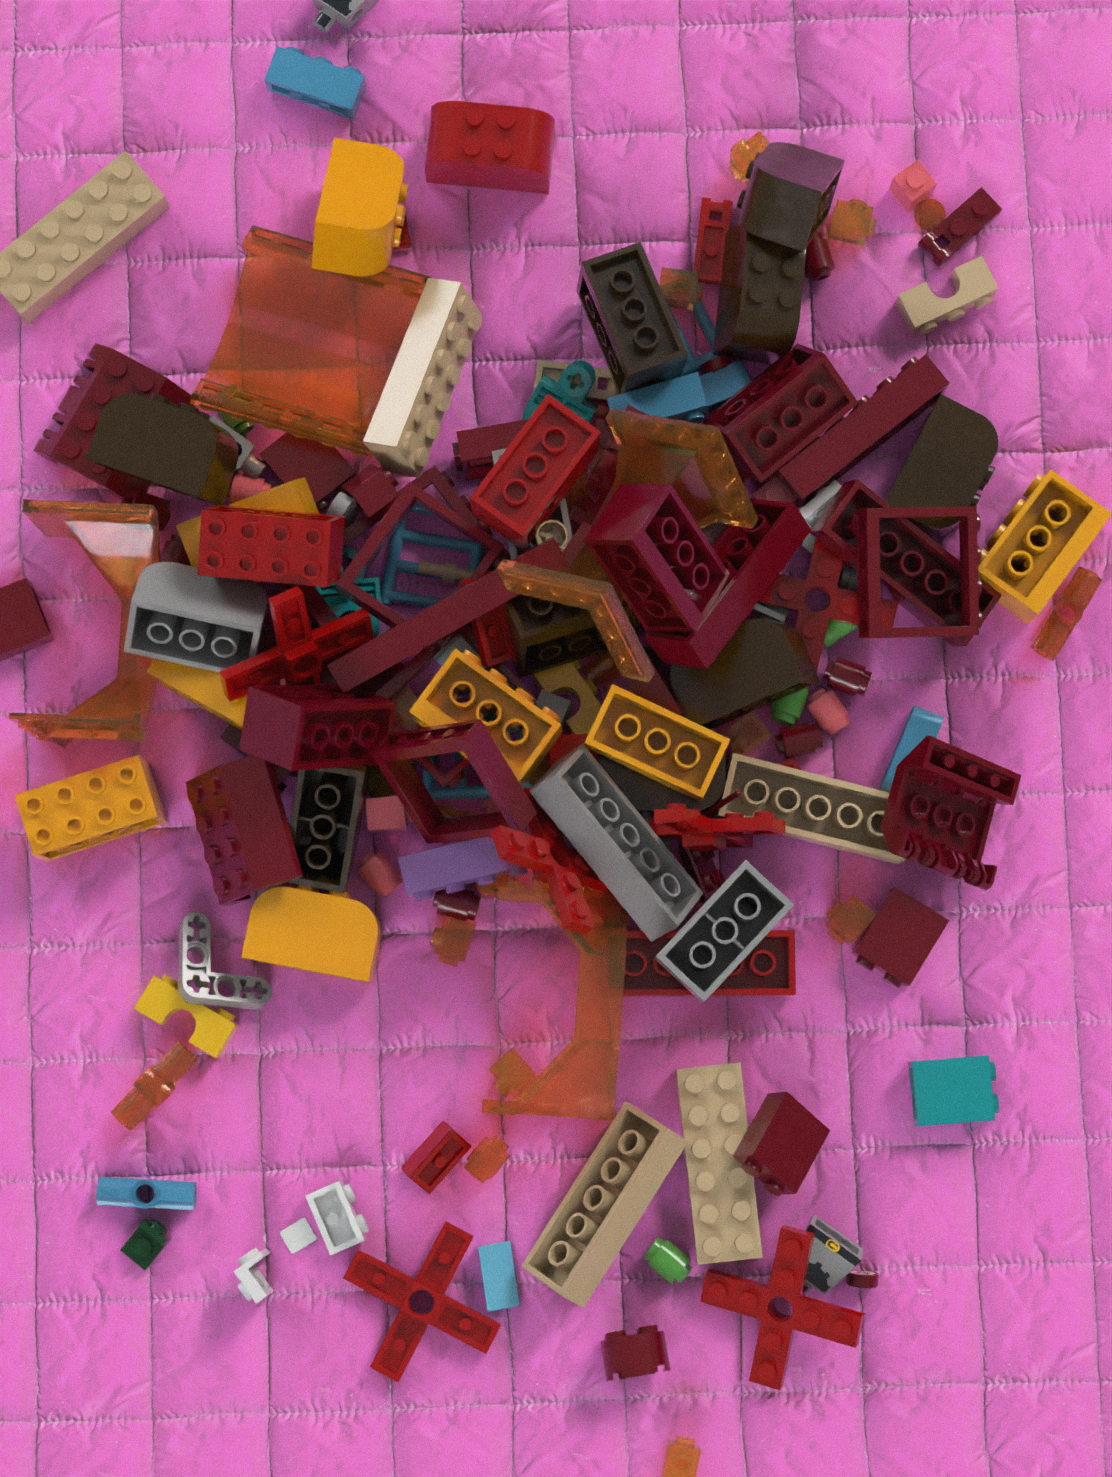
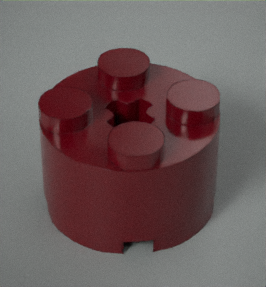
(634, 1354)

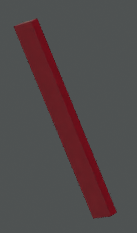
(437, 620)

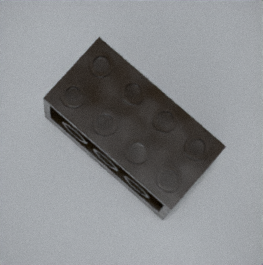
(631, 319)
(552, 633)

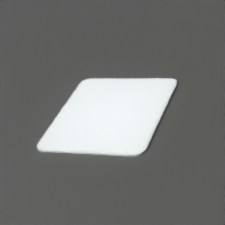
(298, 1235)

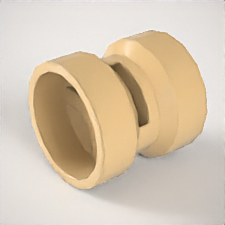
(552, 528)

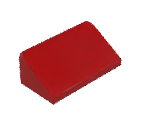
(436, 1157)

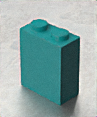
(953, 1090)

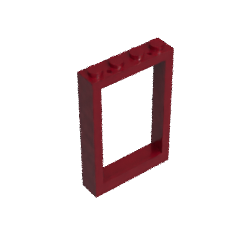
(317, 607)

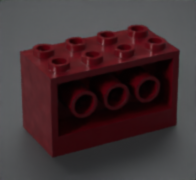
(782, 411)
(657, 557)
(314, 725)

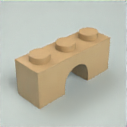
(923, 309)

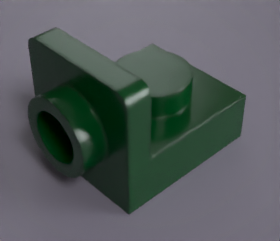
(146, 1243)

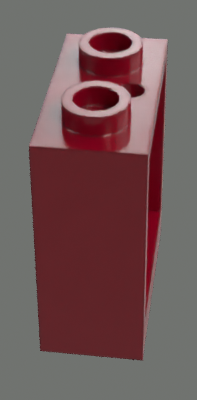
(476, 445)

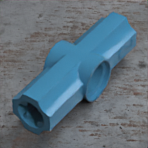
(125, 1193)

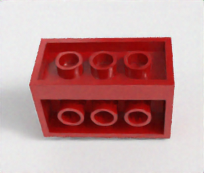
(535, 472)
(271, 545)

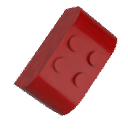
(490, 146)

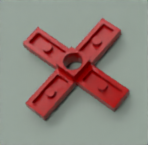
(822, 575)
(298, 648)
(709, 834)
(551, 864)
(434, 1276)
(778, 1329)

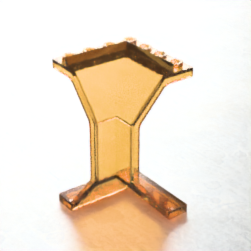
(650, 451)
(120, 544)
(585, 1072)

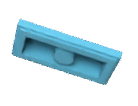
(498, 1275)

